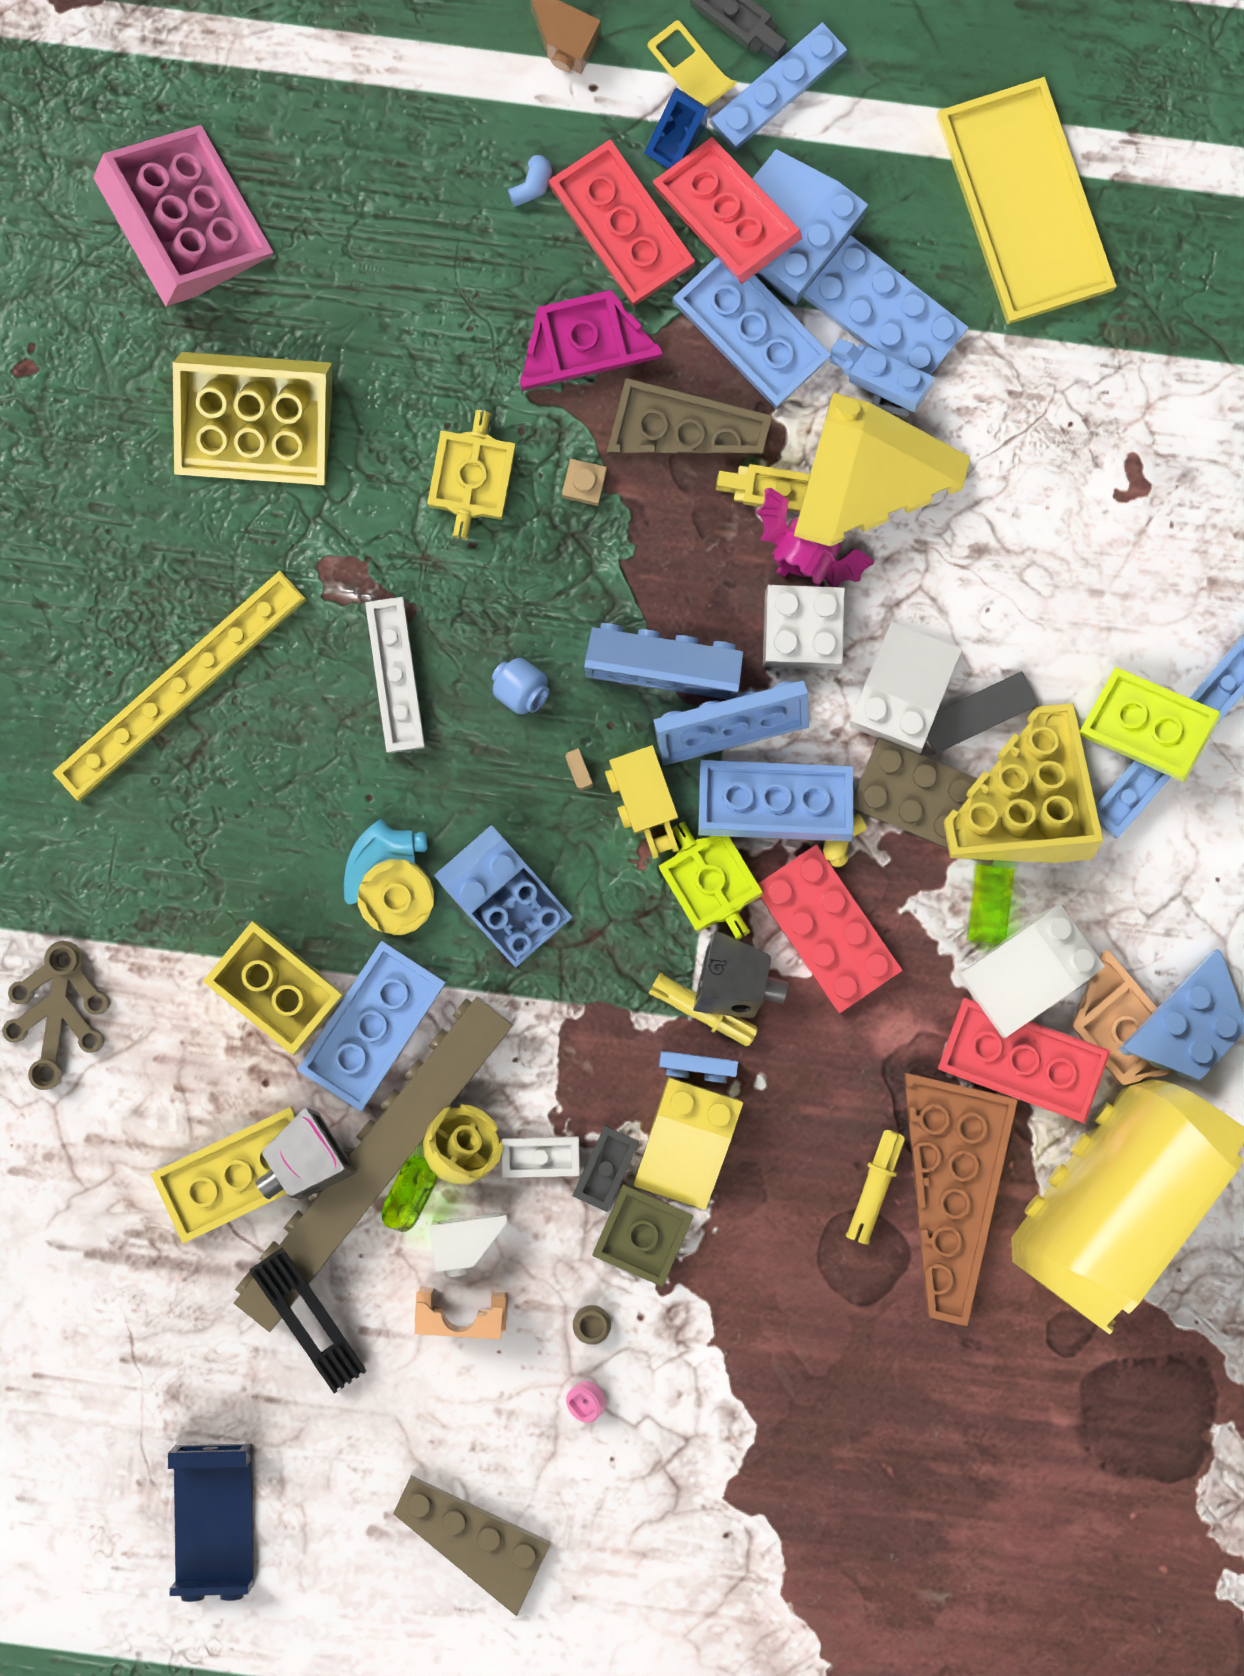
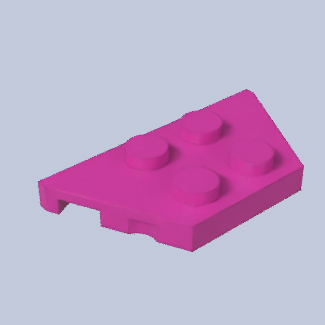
(583, 340)

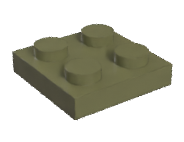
(642, 1235)

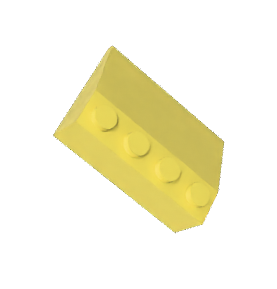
(251, 418)

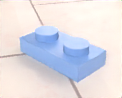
(714, 1068)

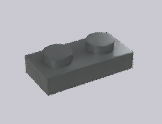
(605, 1168)

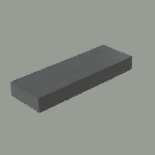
(981, 712)

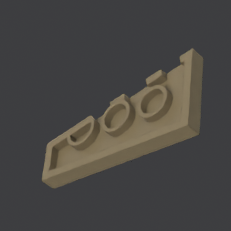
(676, 422)
(480, 1544)

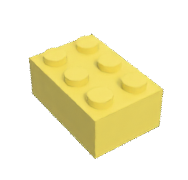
(274, 988)

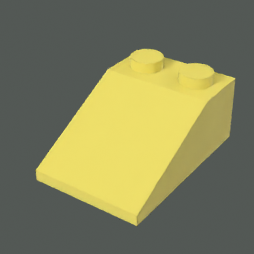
(687, 1143)

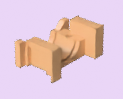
(432, 1319)

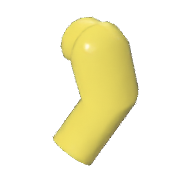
(836, 850)

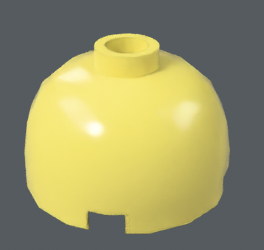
(462, 1145)

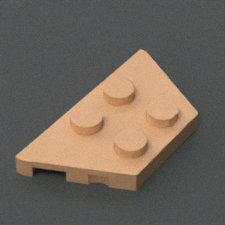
(1110, 1014)

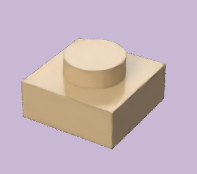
(584, 482)

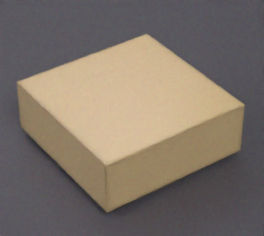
(578, 770)

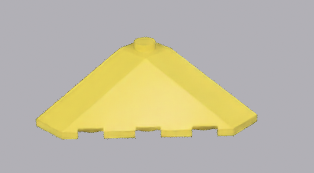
(871, 467)
(1033, 800)

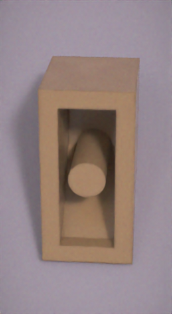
(566, 33)

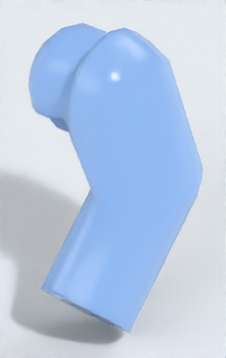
(536, 181)

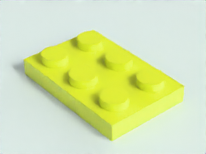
(1150, 724)

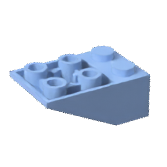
(503, 896)

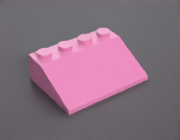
(181, 213)

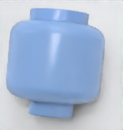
(520, 686)

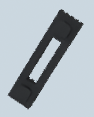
(337, 1362)

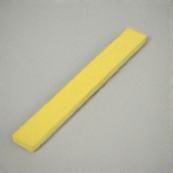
(179, 686)

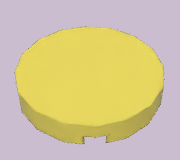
(396, 896)

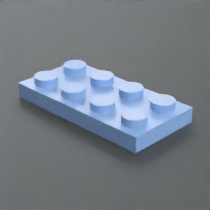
(884, 308)
(752, 331)
(732, 722)
(776, 800)
(371, 1026)

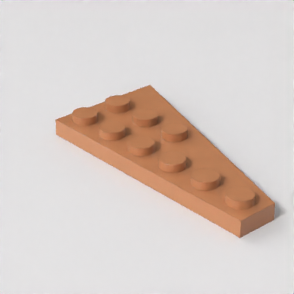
(957, 1167)

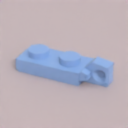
(882, 374)

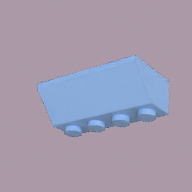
(663, 663)

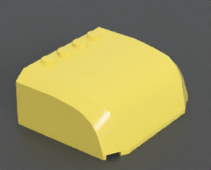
(1127, 1198)

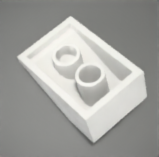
(905, 687)
(1031, 970)

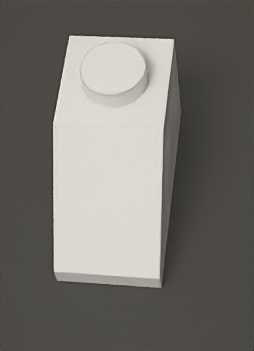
(463, 1241)

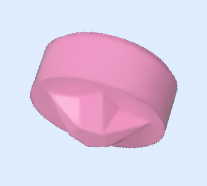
(586, 1401)

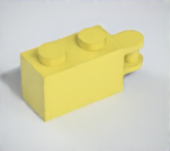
(644, 797)

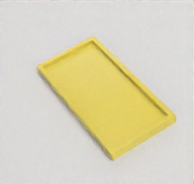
(1026, 200)

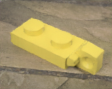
(754, 479)

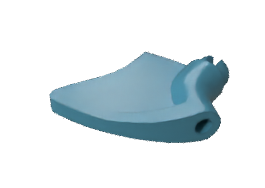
(377, 845)

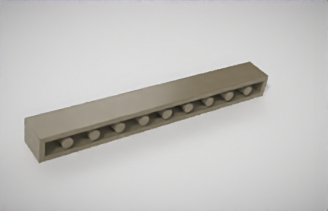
(382, 1150)

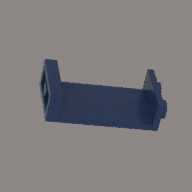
(213, 1521)

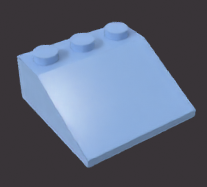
(819, 208)

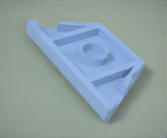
(1192, 1023)

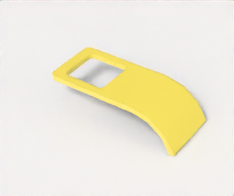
(697, 73)

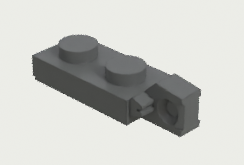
(744, 23)

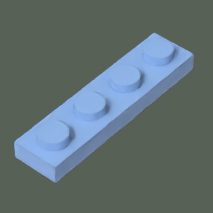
(778, 86)

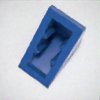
(677, 129)

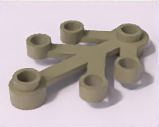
(56, 1008)

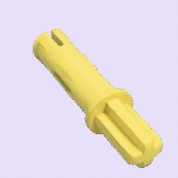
(683, 1000)
(876, 1185)

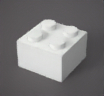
(803, 627)

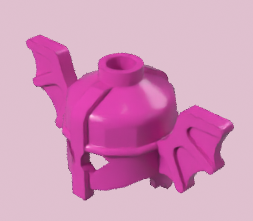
(805, 556)

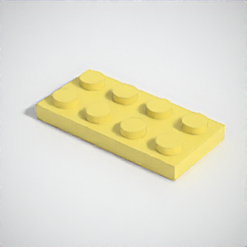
(219, 1179)

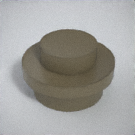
(591, 1324)

